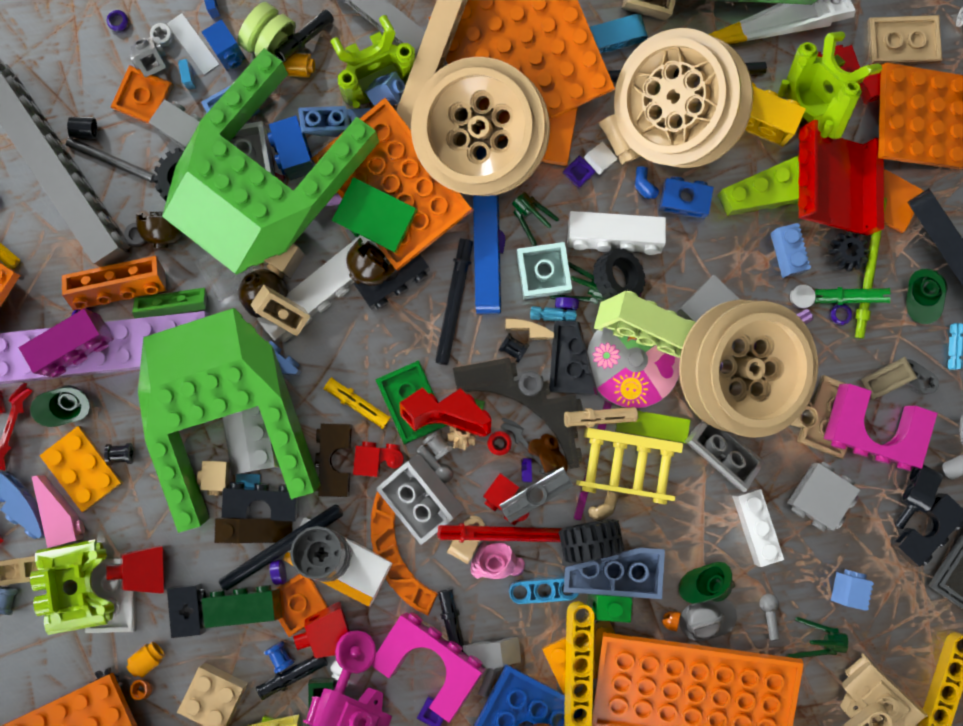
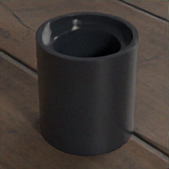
(82, 127)

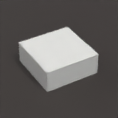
(600, 158)

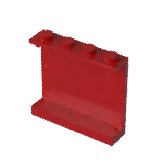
(840, 182)

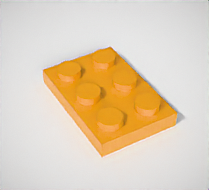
(81, 469)
(556, 652)

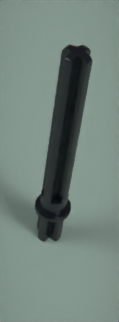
(454, 299)

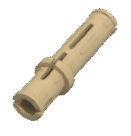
(606, 416)

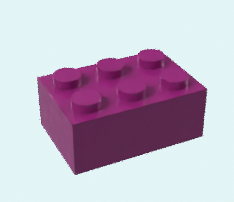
(66, 344)

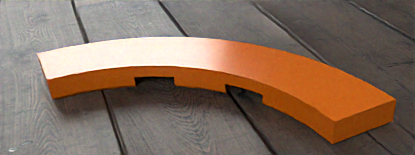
(399, 576)

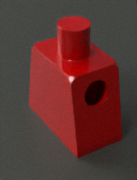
(139, 570)
(323, 631)

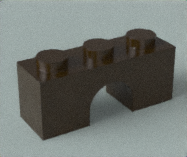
(332, 438)

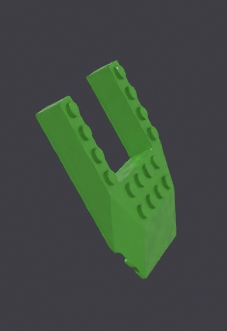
(236, 204)
(206, 374)

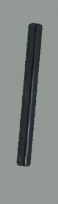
(277, 549)

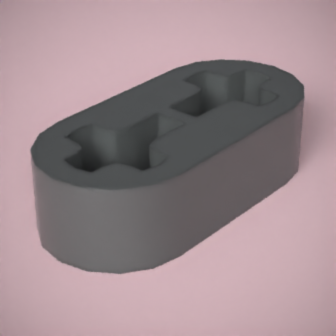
(923, 374)

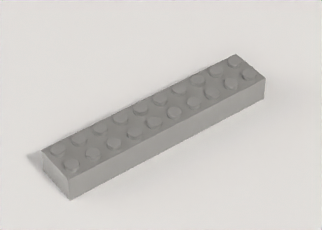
(58, 174)

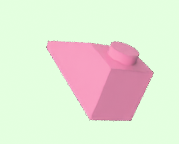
(58, 518)

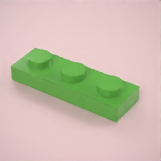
(170, 303)

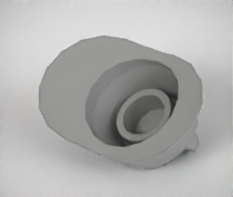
(708, 619)

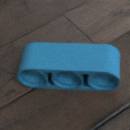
(619, 33)
(532, 586)

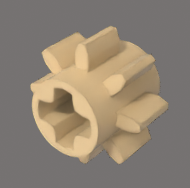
(461, 438)

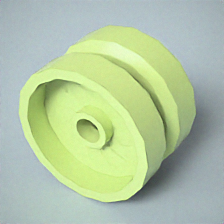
(265, 29)

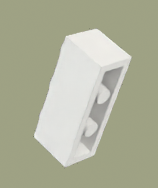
(758, 527)

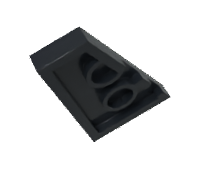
(570, 361)

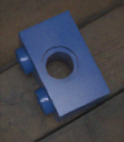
(224, 45)
(673, 203)

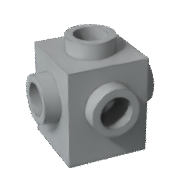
(148, 56)

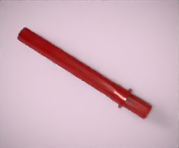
(493, 533)

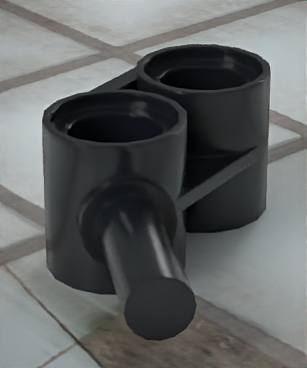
(920, 493)

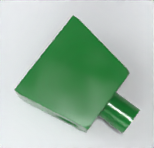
(611, 607)

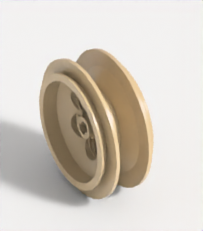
(723, 90)
(437, 126)
(779, 368)

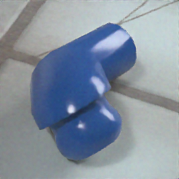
(643, 186)

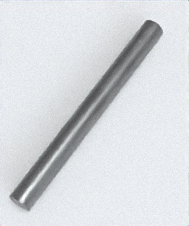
(110, 159)

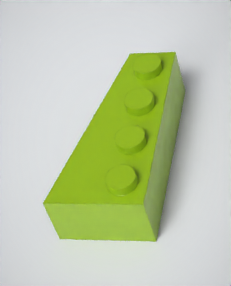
(763, 190)

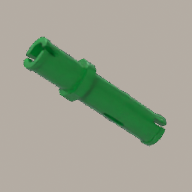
(841, 295)

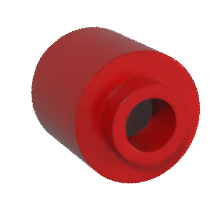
(499, 435)

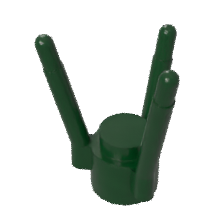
(527, 205)
(592, 290)
(832, 642)

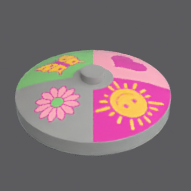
(630, 372)

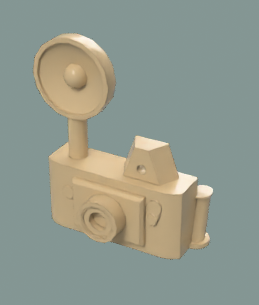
(870, 685)

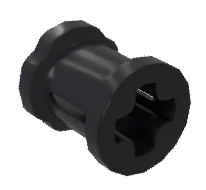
(517, 354)
(119, 454)

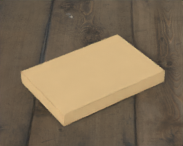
(904, 40)
(823, 403)

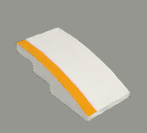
(362, 577)

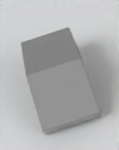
(495, 653)

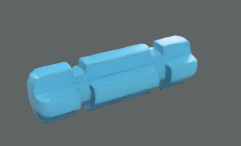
(552, 314)
(955, 347)

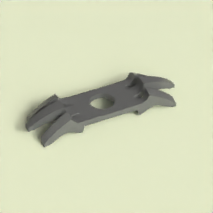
(517, 430)

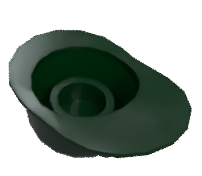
(926, 296)
(60, 406)
(707, 583)

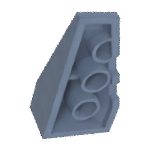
(628, 574)

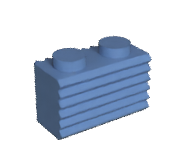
(790, 250)
(852, 590)

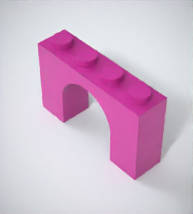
(848, 430)
(461, 670)

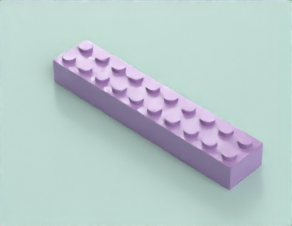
(120, 355)

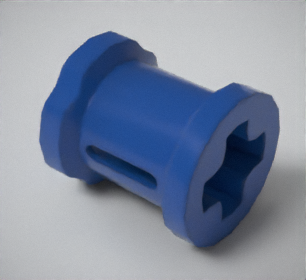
(279, 657)

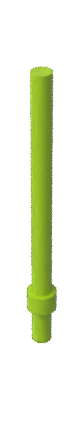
(863, 313)

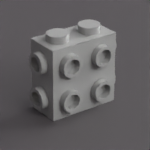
(824, 497)

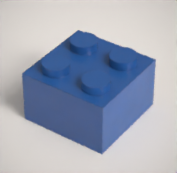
(292, 148)

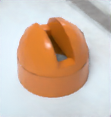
(671, 620)
(139, 694)

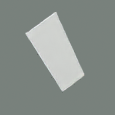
(192, 43)

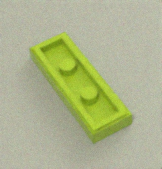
(657, 427)

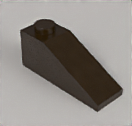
(250, 530)

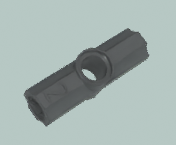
(521, 502)

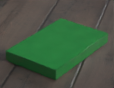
(374, 215)
(397, 387)

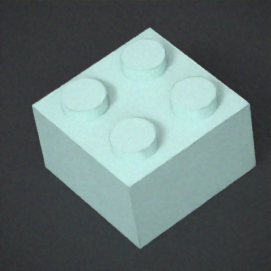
(544, 270)

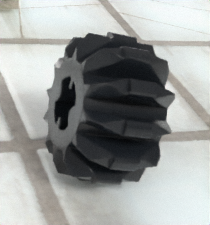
(839, 249)

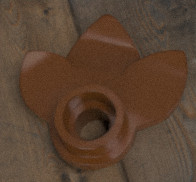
(549, 453)

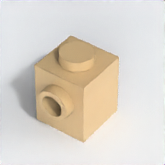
(214, 476)

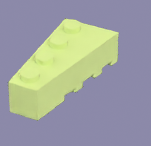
(645, 321)

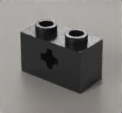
(181, 622)

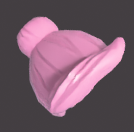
(496, 562)

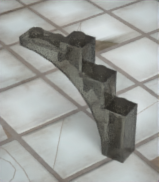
(498, 378)

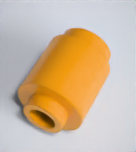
(300, 65)
(145, 659)

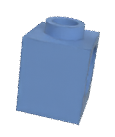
(386, 86)

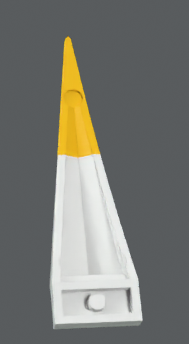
(786, 19)

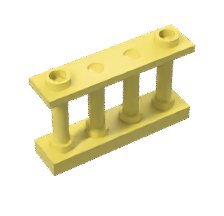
(644, 446)

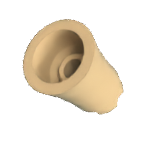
(618, 143)

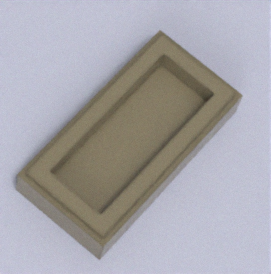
(889, 378)

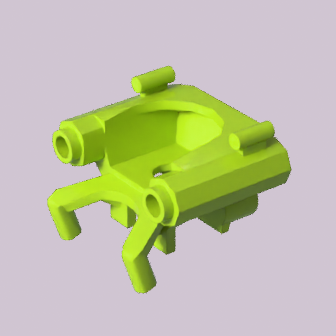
(372, 63)
(824, 87)
(67, 611)

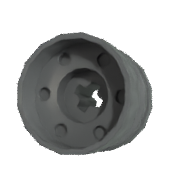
(307, 551)

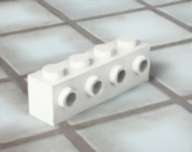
(616, 231)

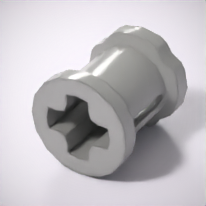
(438, 444)

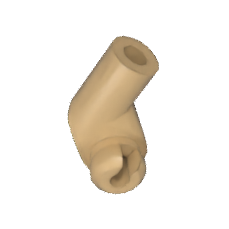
(606, 509)

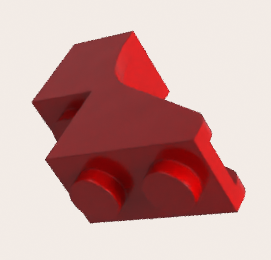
(871, 84)
(455, 410)

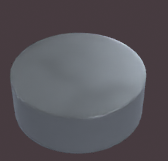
(132, 236)
(530, 383)

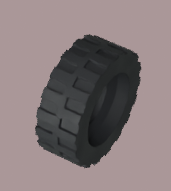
(629, 266)

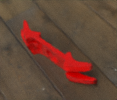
(16, 400)

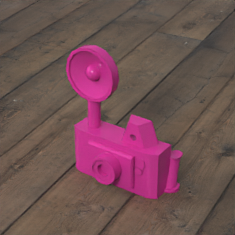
(354, 655)

